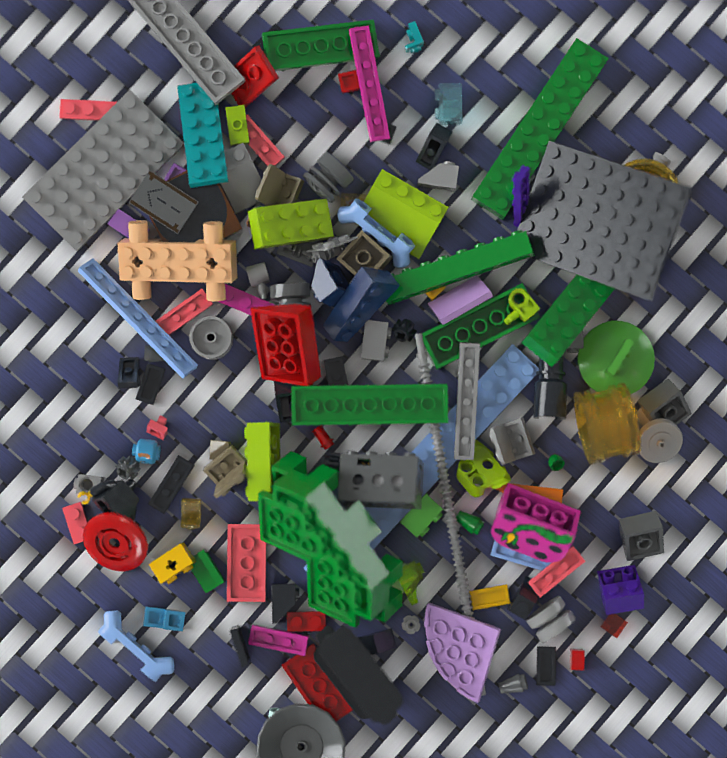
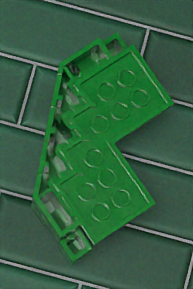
(342, 568)

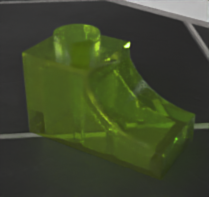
(411, 576)

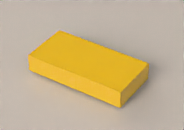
(489, 597)

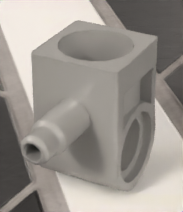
(258, 277)

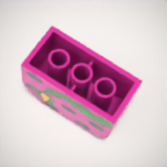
(534, 524)

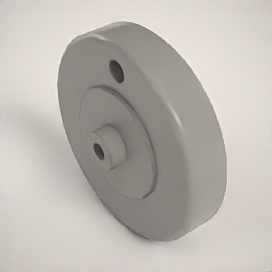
(660, 440)

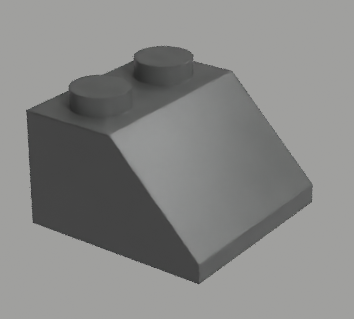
(665, 403)
(641, 535)

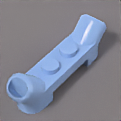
(358, 213)
(113, 631)

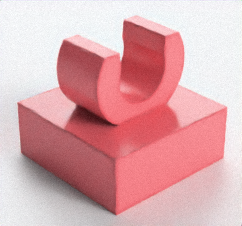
(158, 428)

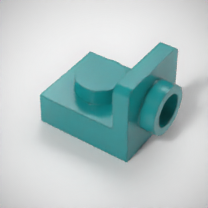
(415, 36)

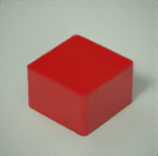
(577, 659)

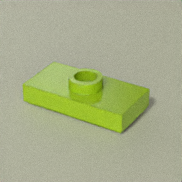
(237, 125)

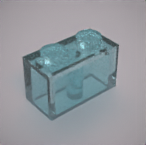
(449, 103)

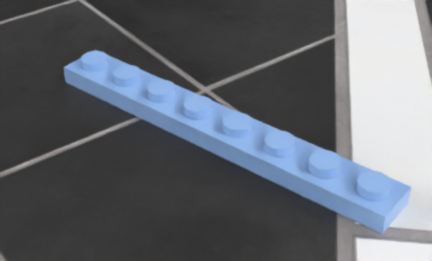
(137, 318)

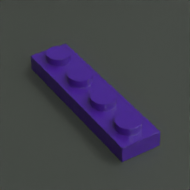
(521, 193)

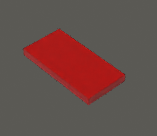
(315, 685)

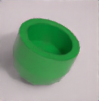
(556, 462)

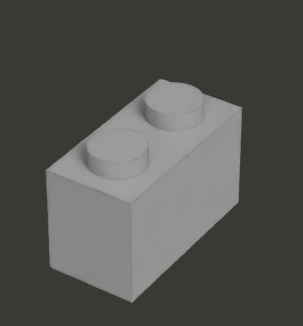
(374, 341)

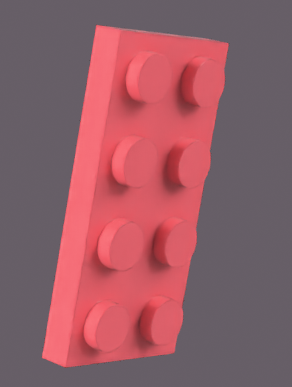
(246, 564)

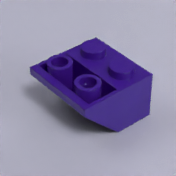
(620, 589)

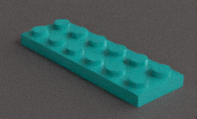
(202, 137)

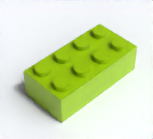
(290, 223)
(261, 455)

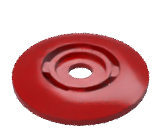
(122, 528)

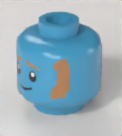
(146, 451)

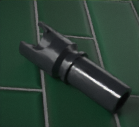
(550, 391)

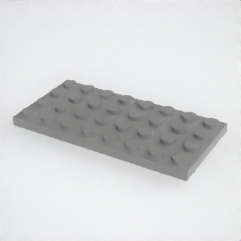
(103, 170)

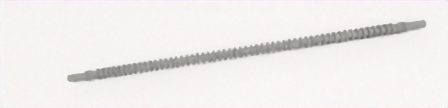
(422, 356)

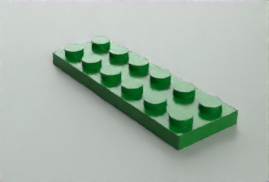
(313, 45)

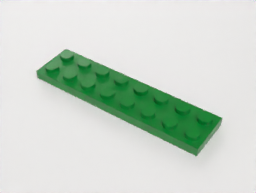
(369, 404)

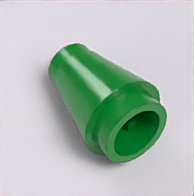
(470, 522)

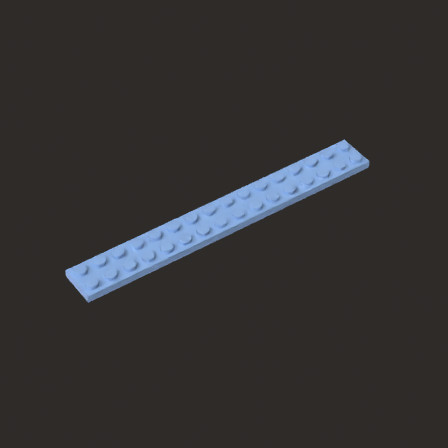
(494, 393)

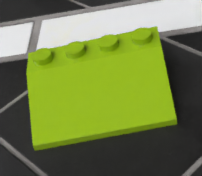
(405, 210)

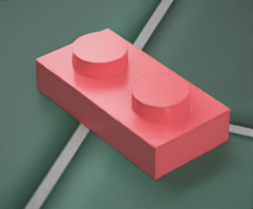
(76, 521)

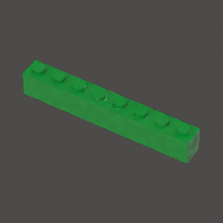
(462, 265)

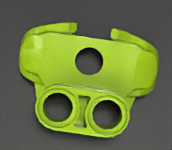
(477, 474)

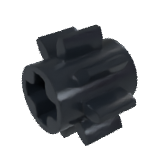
(404, 330)
(333, 461)

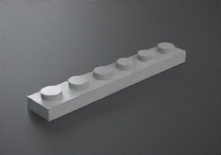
(466, 401)

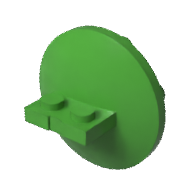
(616, 355)

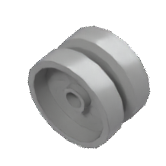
(200, 338)
(550, 619)

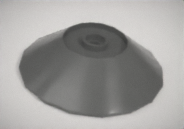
(301, 725)

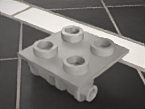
(331, 248)

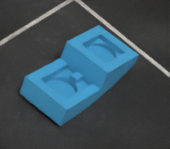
(164, 618)

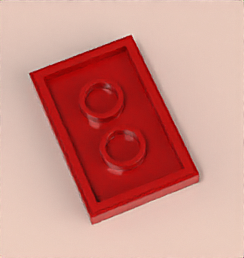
(257, 74)

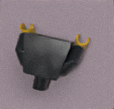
(114, 497)

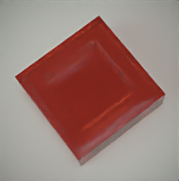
(614, 625)

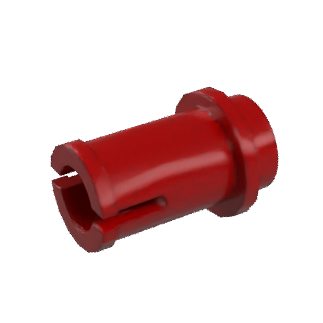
(323, 437)

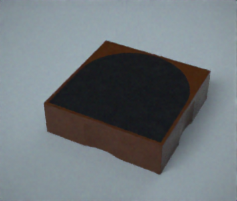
(211, 207)

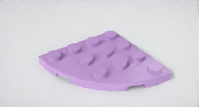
(460, 648)

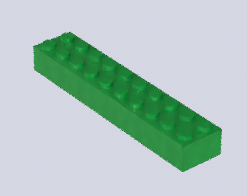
(540, 125)

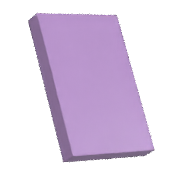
(460, 299)

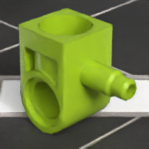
(522, 310)

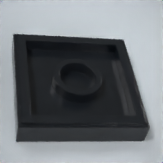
(240, 645)

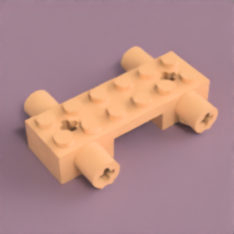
(177, 260)

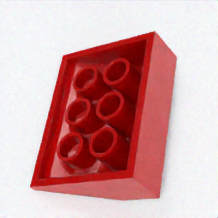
(286, 343)

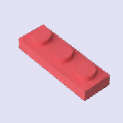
(84, 109)
(262, 145)
(184, 312)
(556, 572)

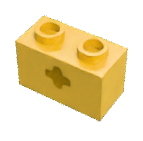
(162, 568)

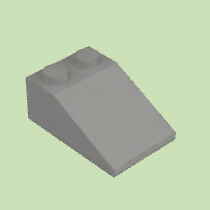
(242, 178)

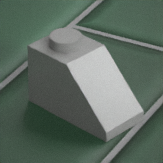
(441, 177)

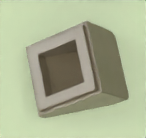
(217, 448)

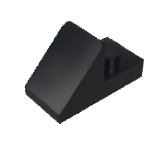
(129, 373)

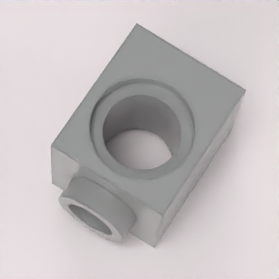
(78, 482)

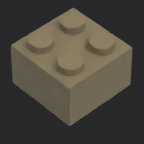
(364, 253)

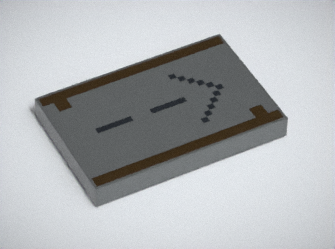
(163, 202)

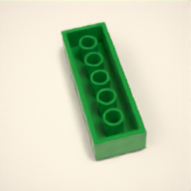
(566, 318)
(478, 325)

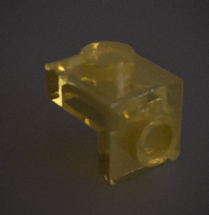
(190, 513)

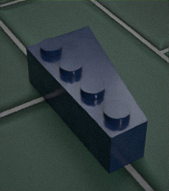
(359, 302)

